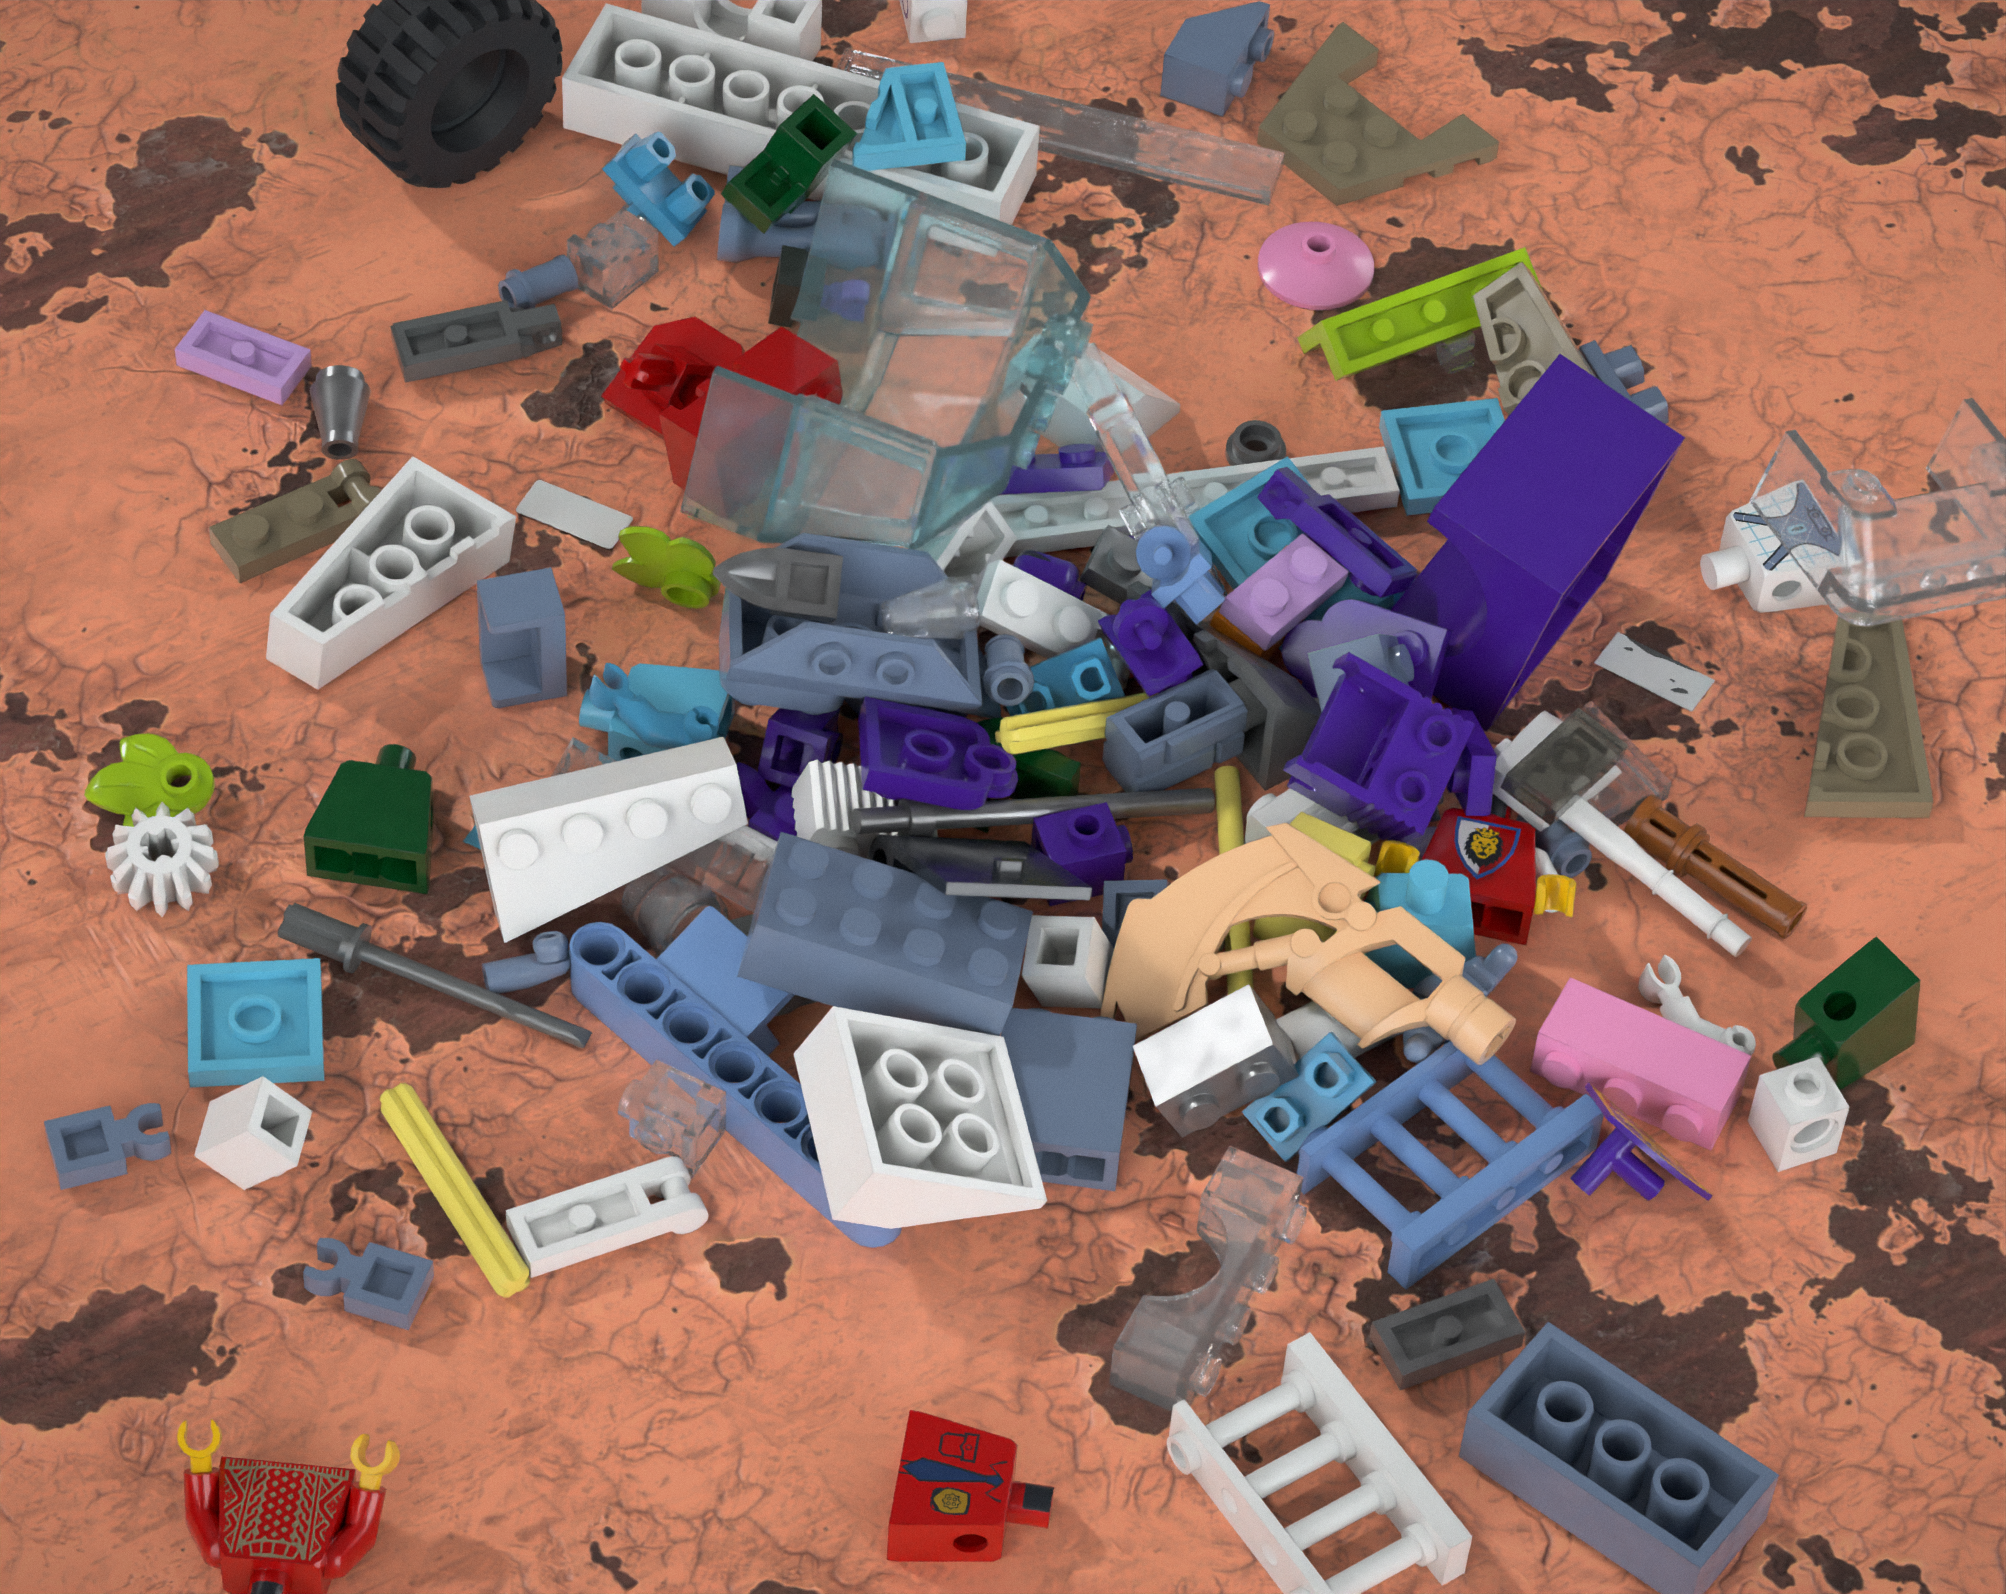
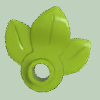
(676, 566)
(145, 779)

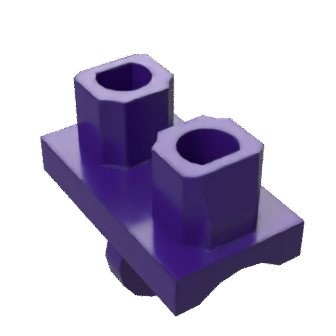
(1151, 644)

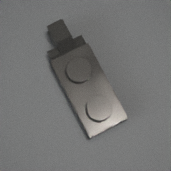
(473, 338)

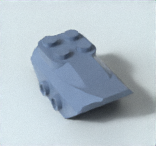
(820, 663)

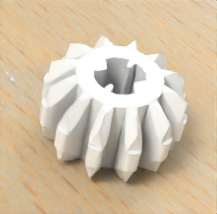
(162, 859)

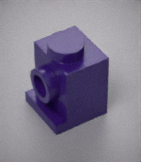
(796, 740)

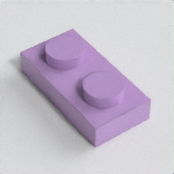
(243, 357)
(1283, 592)

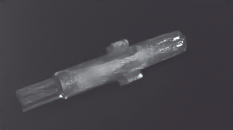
(1133, 458)

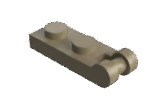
(293, 522)

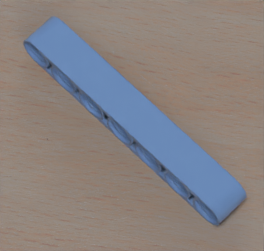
(677, 1027)

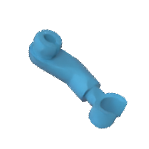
(650, 725)

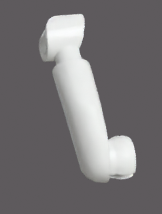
(1682, 1011)

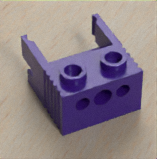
(1379, 753)

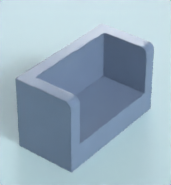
(522, 638)

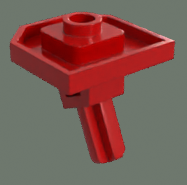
(668, 369)

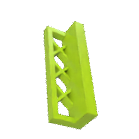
(1407, 319)

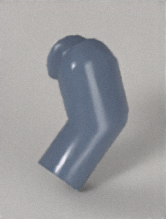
(528, 970)

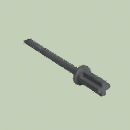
(352, 946)

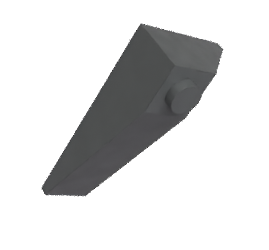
(1278, 706)

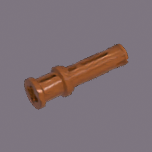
(1689, 852)

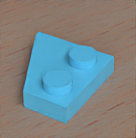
(911, 121)

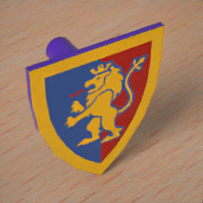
(1616, 1156)

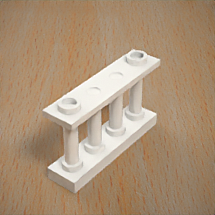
(1350, 1435)

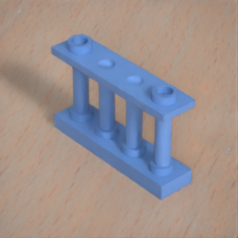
(1466, 1203)

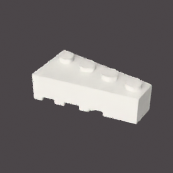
(387, 572)
(601, 827)

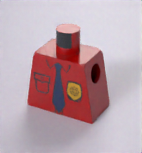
(958, 1494)

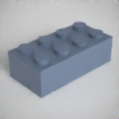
(883, 940)
(1617, 1465)

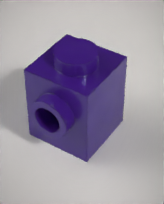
(1085, 845)

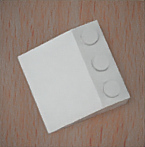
(915, 1121)

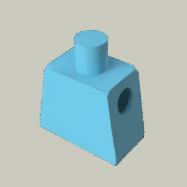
(668, 690)
(1435, 900)

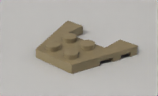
(1348, 143)

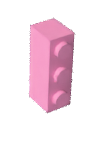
(1640, 1063)

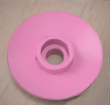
(1315, 265)

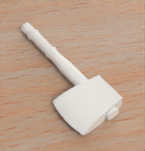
(1615, 842)

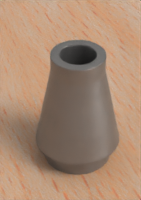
(340, 407)

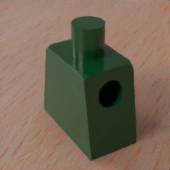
(375, 824)
(1856, 1016)

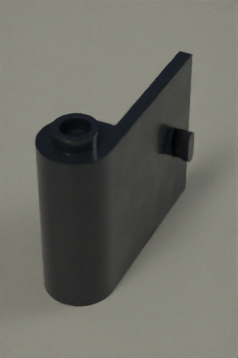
(980, 867)

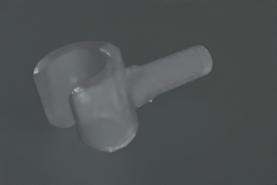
(1455, 352)

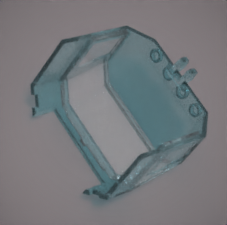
(945, 366)

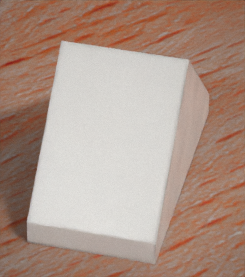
(974, 545)

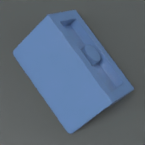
(708, 963)

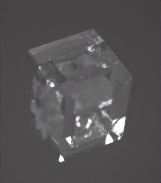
(615, 257)
(675, 1114)

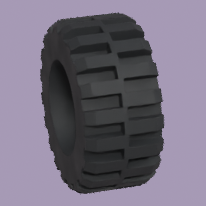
(447, 84)

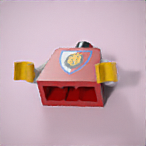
(1501, 864)

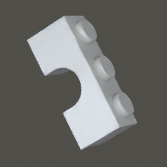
(777, 25)

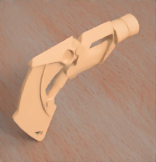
(1174, 939)

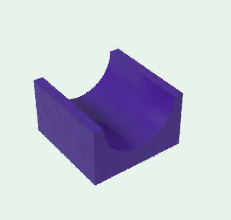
(1535, 532)

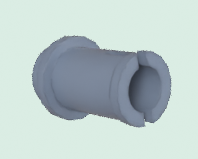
(538, 283)
(1007, 676)
(1564, 847)

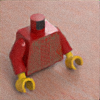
(280, 1521)

